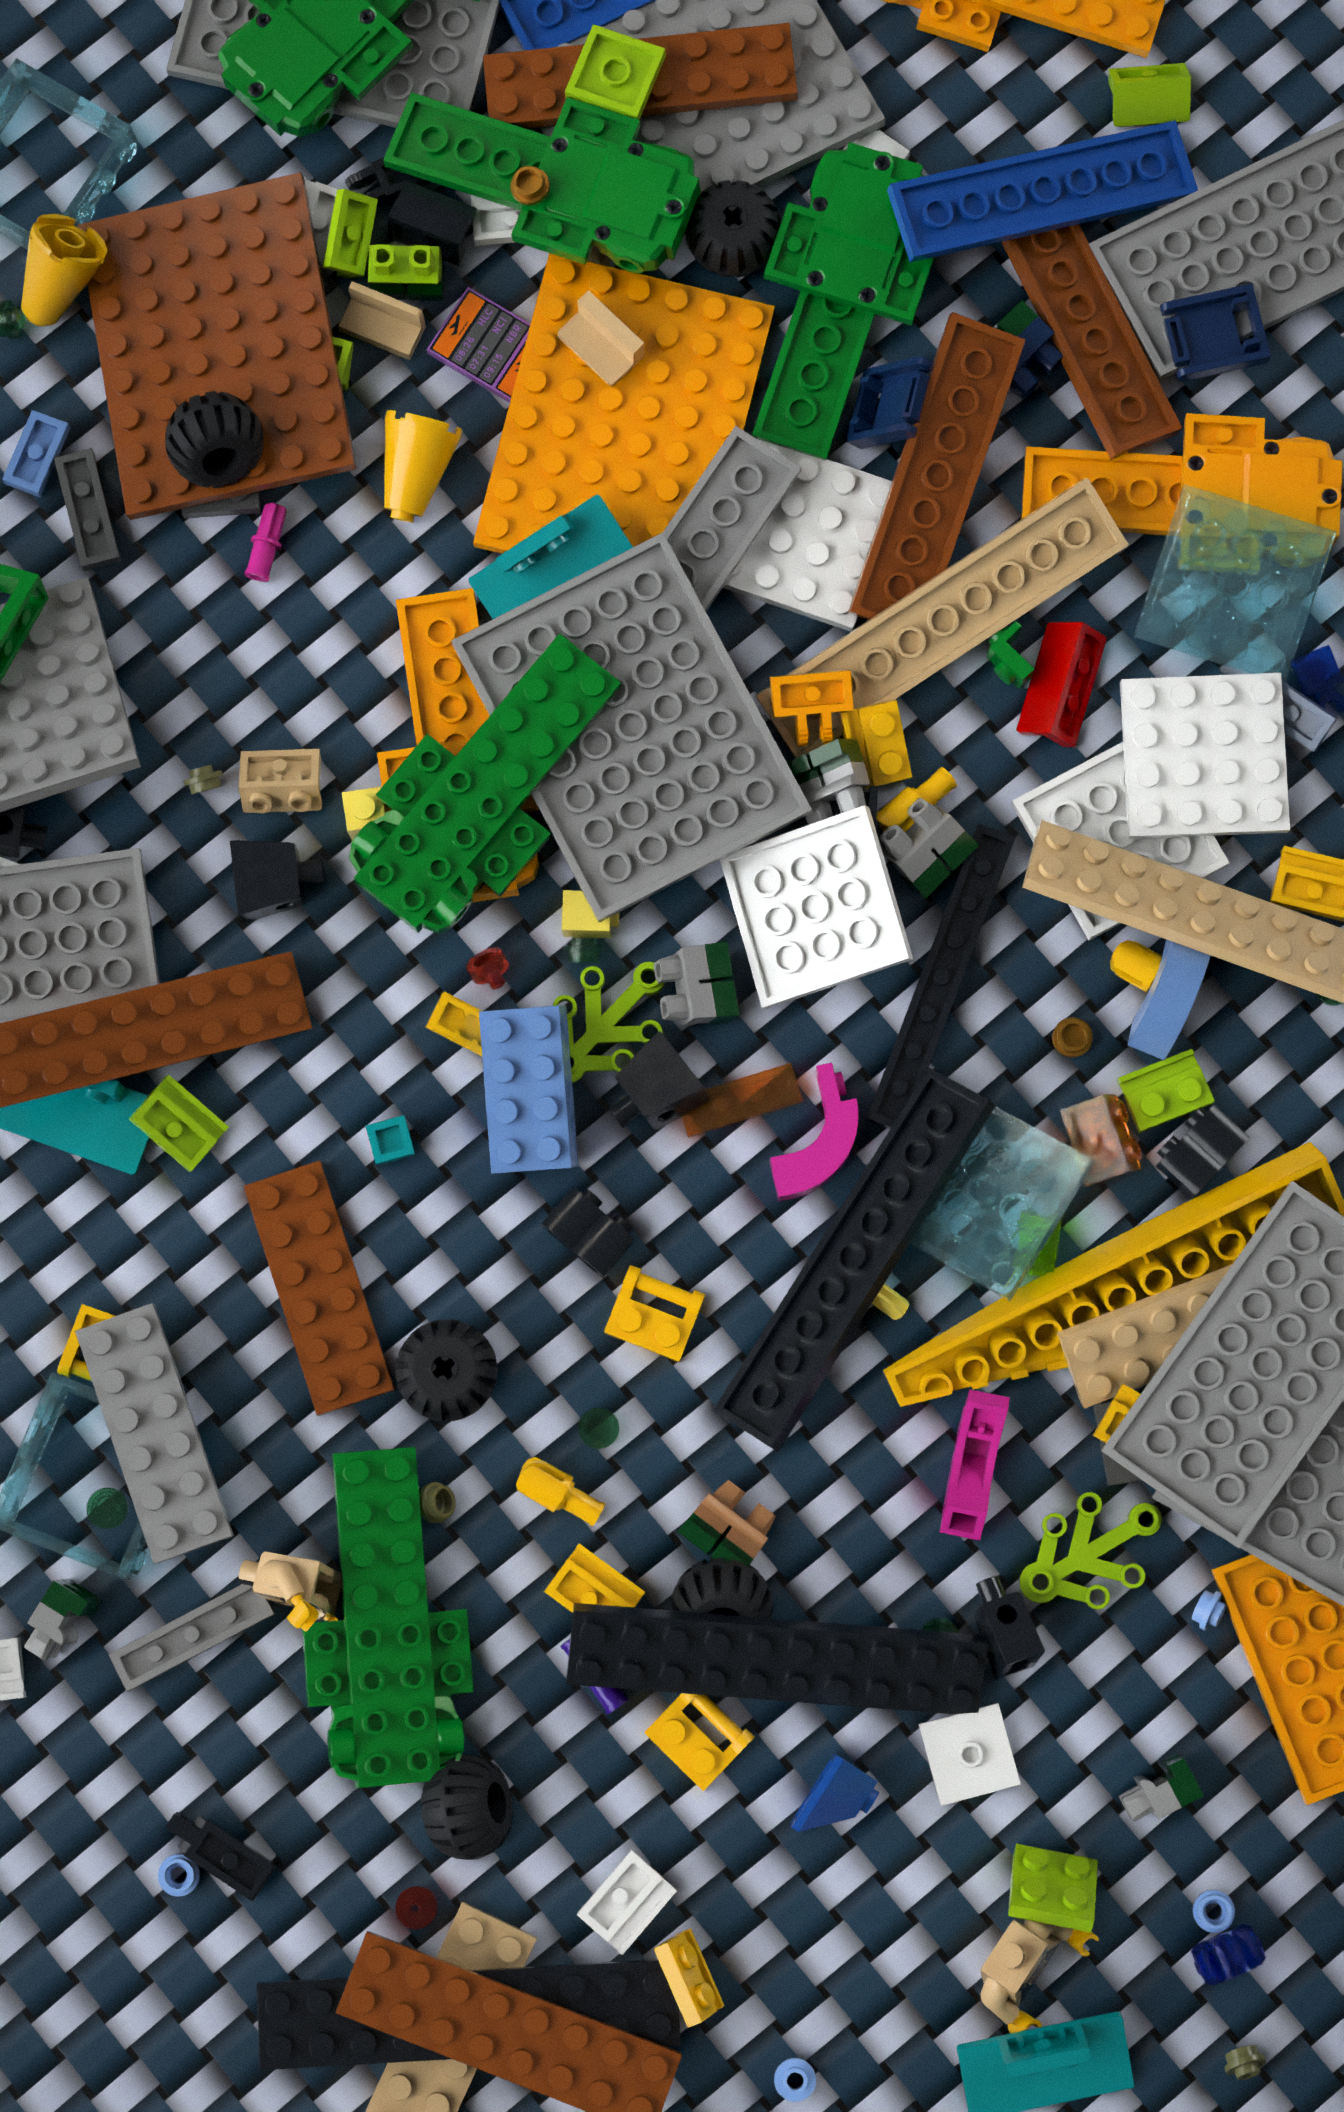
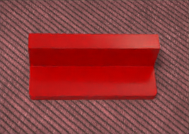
(1062, 682)

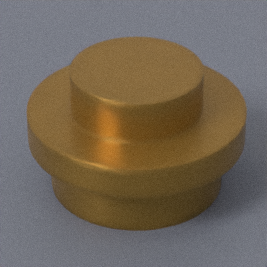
(530, 185)
(1072, 1037)

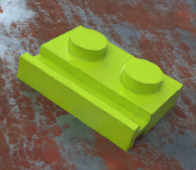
(1165, 1090)
(178, 1123)

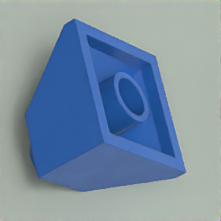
(836, 1796)

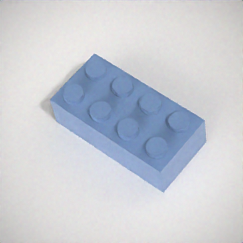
(528, 1089)

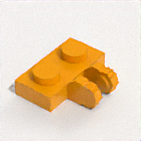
(812, 694)

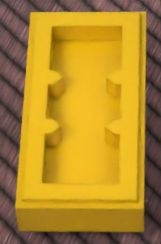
(457, 1022)

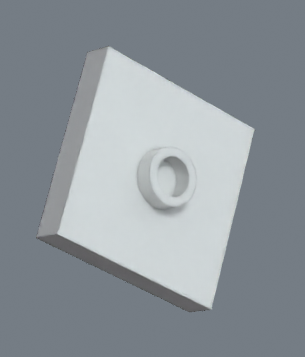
(969, 1754)

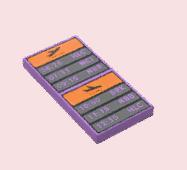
(482, 343)

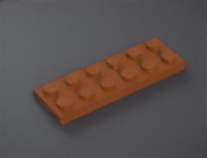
(319, 1288)

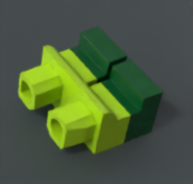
(416, 265)

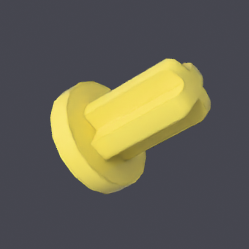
(891, 1302)

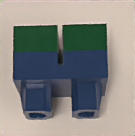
(1037, 347)

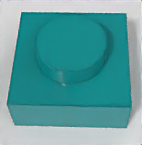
(390, 1140)

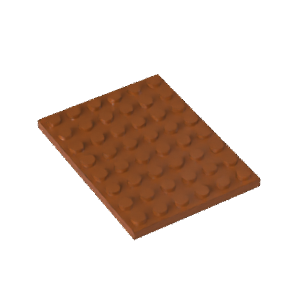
(221, 302)

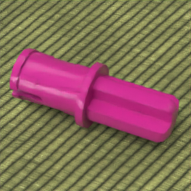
(266, 542)

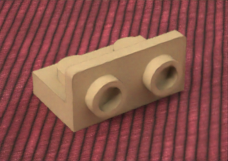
(280, 780)

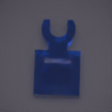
(1317, 675)

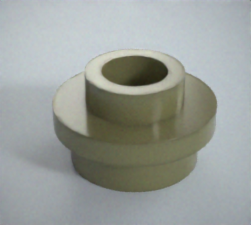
(203, 779)
(436, 1502)
(1244, 2062)

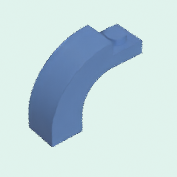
(1168, 1000)

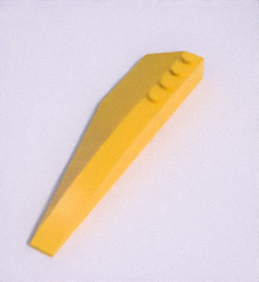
(1148, 1259)

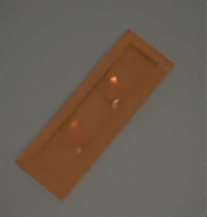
(745, 1100)

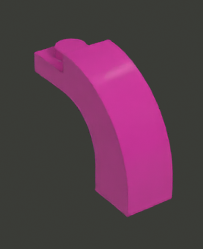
(814, 1166)
(973, 1464)

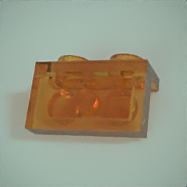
(1101, 1133)

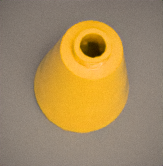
(58, 266)
(415, 462)

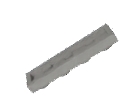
(190, 1635)

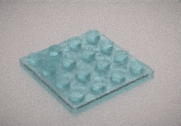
(1234, 583)
(1002, 1203)

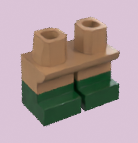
(716, 1515)

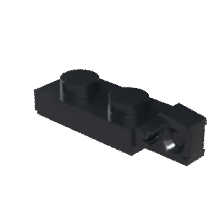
(222, 1854)

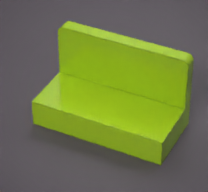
(1150, 94)
(350, 233)

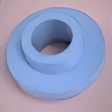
(1209, 1610)
(166, 1879)
(1226, 1915)
(799, 2066)

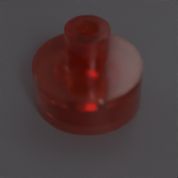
(488, 967)
(426, 1902)

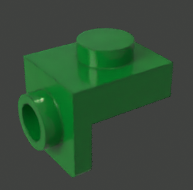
(1008, 662)

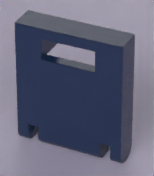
(1207, 334)
(900, 405)

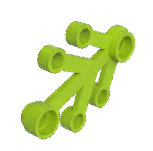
(602, 1027)
(1084, 1555)

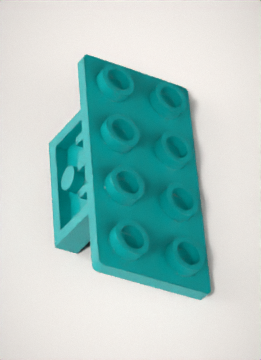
(551, 557)
(84, 1123)
(1046, 2065)

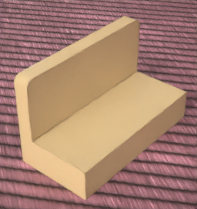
(382, 321)
(602, 340)

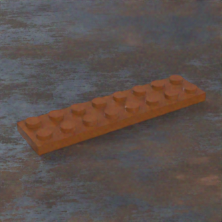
(697, 75)
(1094, 339)
(939, 464)
(150, 1028)
(505, 2030)

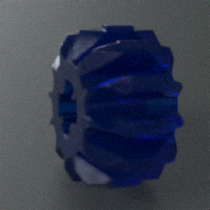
(1228, 1954)

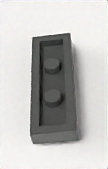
(87, 509)

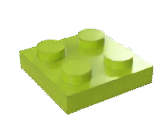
(615, 72)
(1053, 1888)

